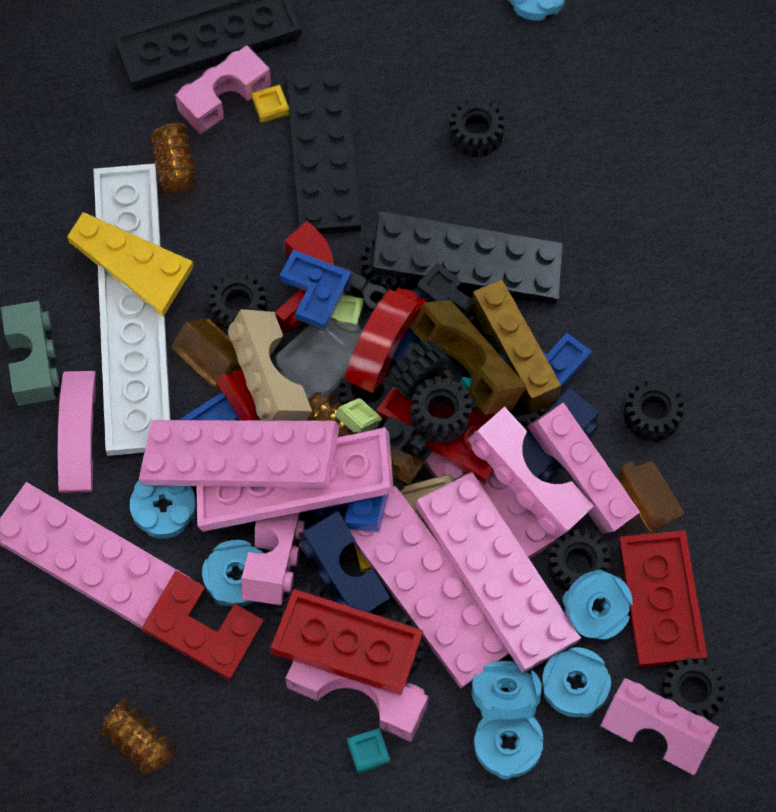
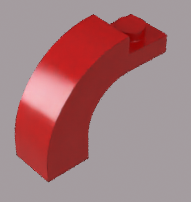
(312, 243)
(381, 337)

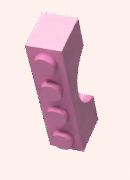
(569, 445)
(553, 504)
(397, 713)

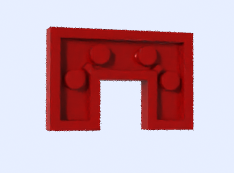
(212, 649)

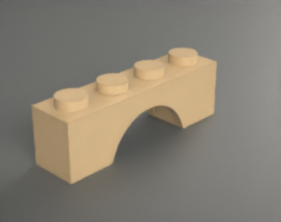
(254, 340)

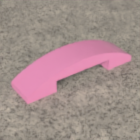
(75, 431)

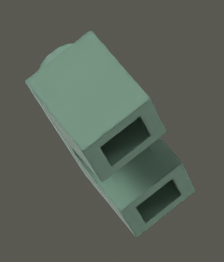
(32, 378)

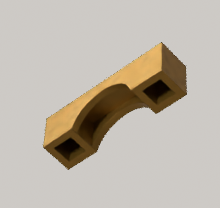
(504, 322)
(493, 380)

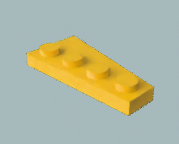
(143, 267)

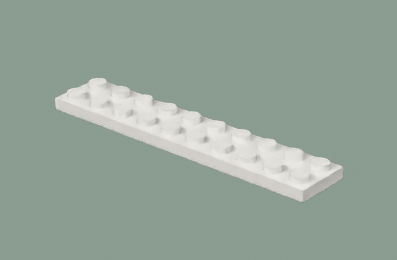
(130, 329)

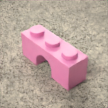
(239, 73)
(268, 574)
(684, 731)

